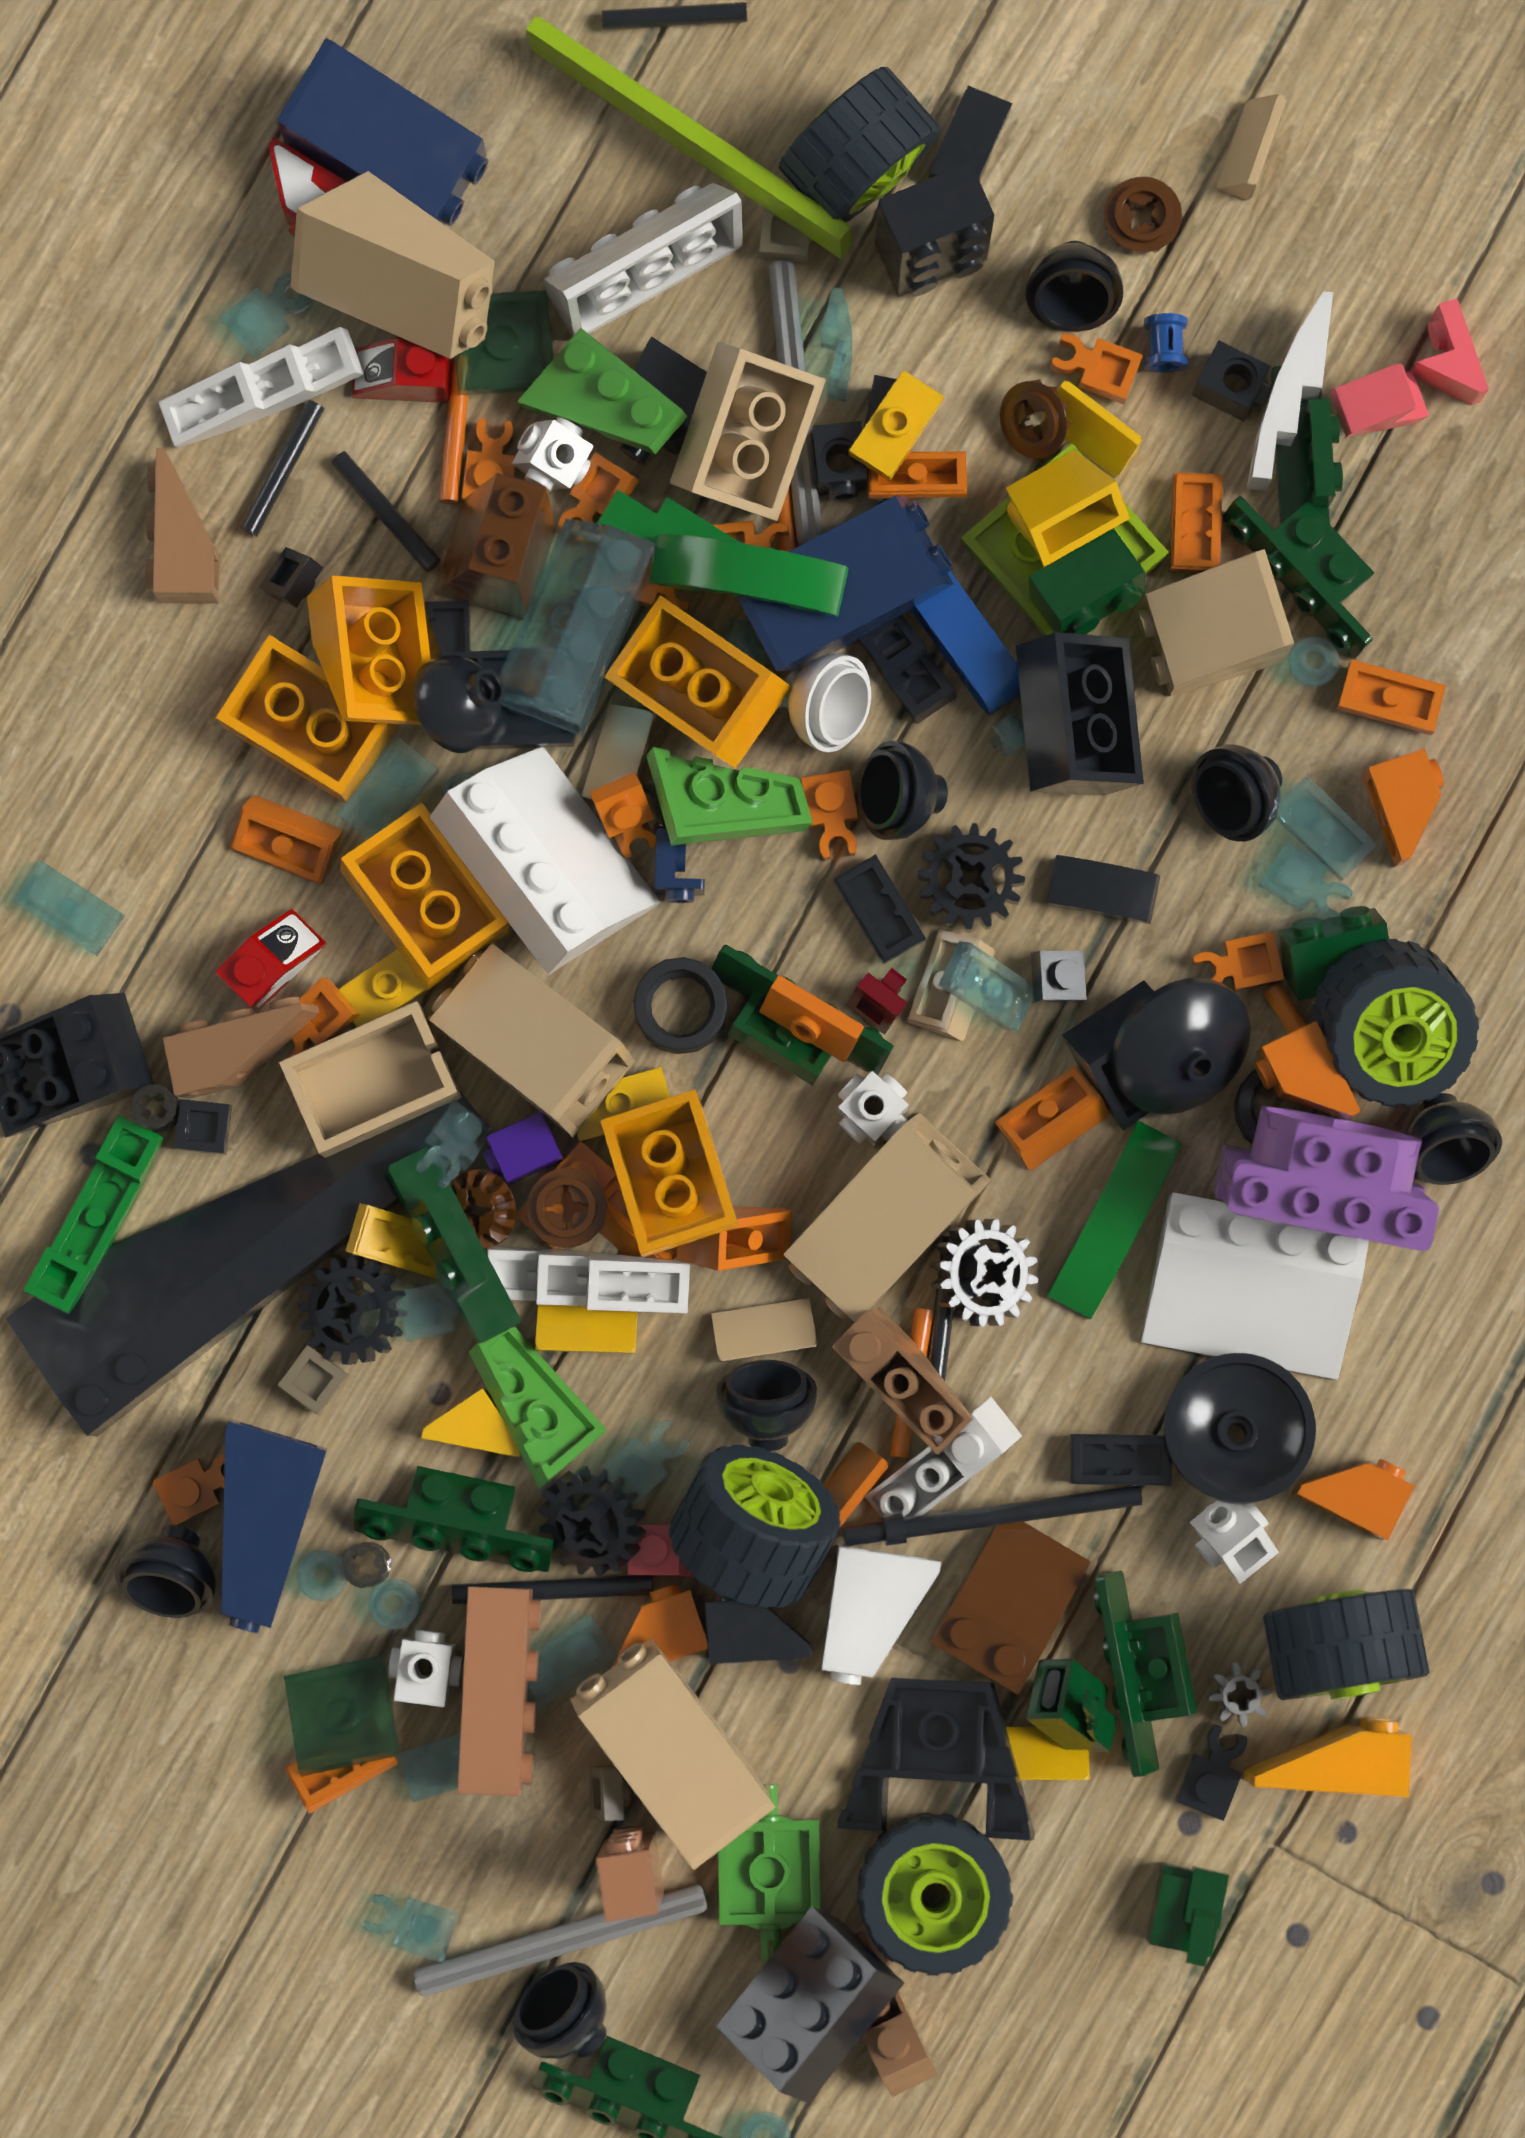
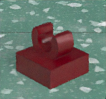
(879, 1000)

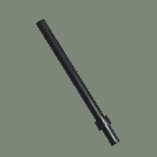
(896, 1529)

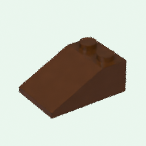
(1010, 1603)

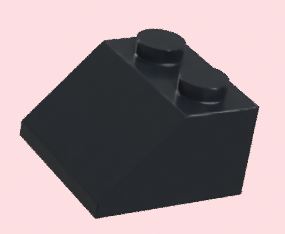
(1092, 1049)
(750, 1634)

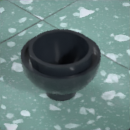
(1074, 287)
(458, 702)
(899, 791)
(1236, 791)
(1455, 1139)
(766, 1401)
(167, 1574)
(562, 2013)

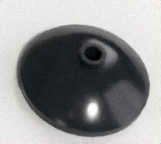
(1181, 1046)
(1262, 1402)

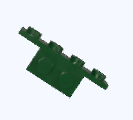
(1307, 466)
(1311, 564)
(773, 1040)
(453, 1248)
(456, 1517)
(1147, 1670)
(627, 2090)

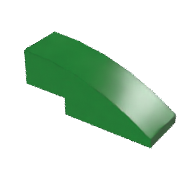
(671, 519)

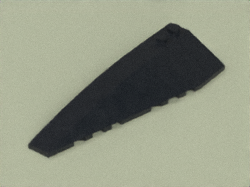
(203, 1274)

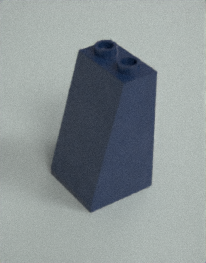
(364, 122)
(887, 575)
(265, 1507)

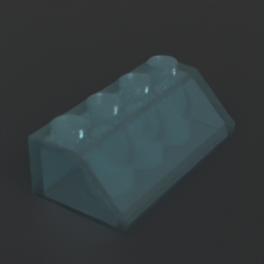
(576, 623)

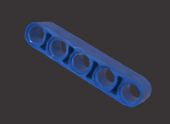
(970, 646)

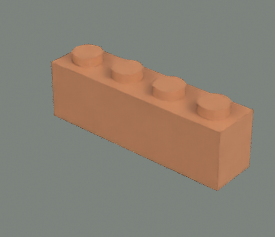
(496, 1691)
(630, 1874)

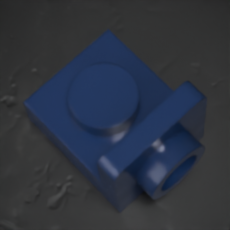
(668, 862)

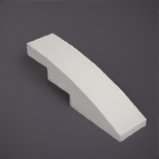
(1298, 379)
(261, 388)
(592, 1279)

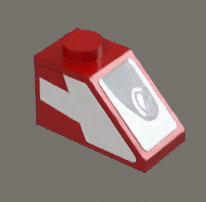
(298, 179)
(402, 373)
(271, 959)

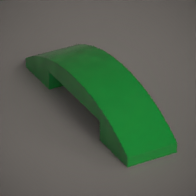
(748, 572)
(95, 1216)
(1115, 1220)

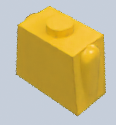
(1065, 506)

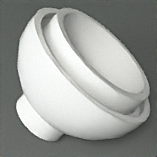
(829, 701)

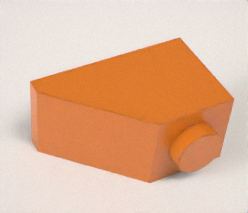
(1403, 800)
(1304, 1073)
(758, 1239)
(1361, 1496)
(671, 1622)

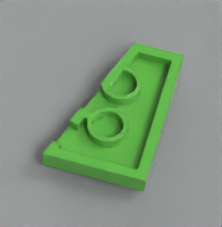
(603, 395)
(724, 803)
(536, 1405)

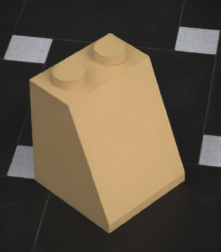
(1216, 625)

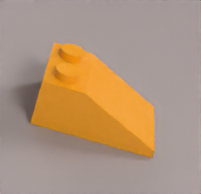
(370, 645)
(669, 1173)
(1346, 1760)

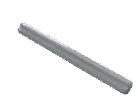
(791, 353)
(552, 1943)

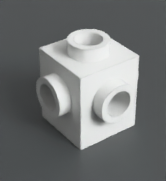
(538, 454)
(862, 1125)
(1229, 1528)
(411, 1683)

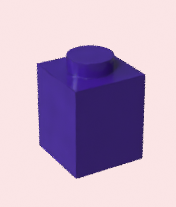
(522, 1149)

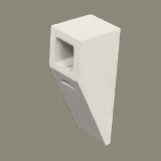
(933, 1477)

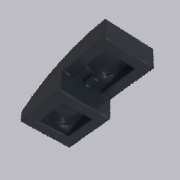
(972, 132)
(908, 668)
(1103, 889)

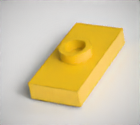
(896, 425)
(383, 988)
(627, 1095)
(389, 1240)

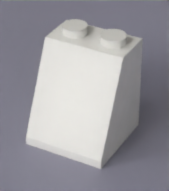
(870, 1608)

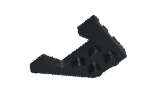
(514, 729)
(942, 1735)

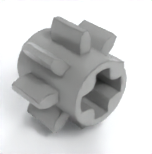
(1249, 1703)

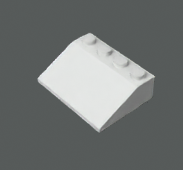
(647, 258)
(542, 857)
(1252, 1287)

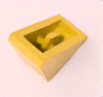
(474, 1425)

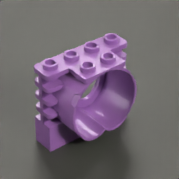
(1329, 1178)

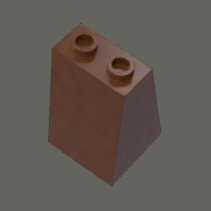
(499, 546)

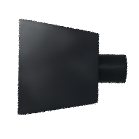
(678, 381)

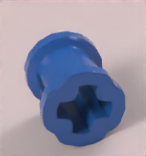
(1166, 342)

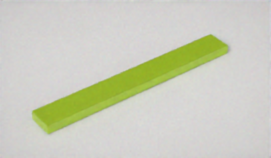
(689, 137)

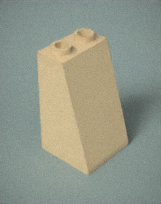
(392, 266)
(531, 1038)
(885, 1218)
(672, 1752)

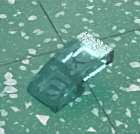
(837, 336)

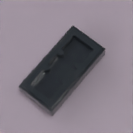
(879, 909)
(1119, 1460)

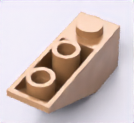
(184, 554)
(226, 1054)
(903, 1378)
(896, 2041)

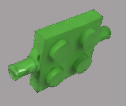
(770, 1875)

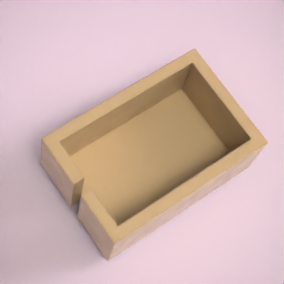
(370, 1079)

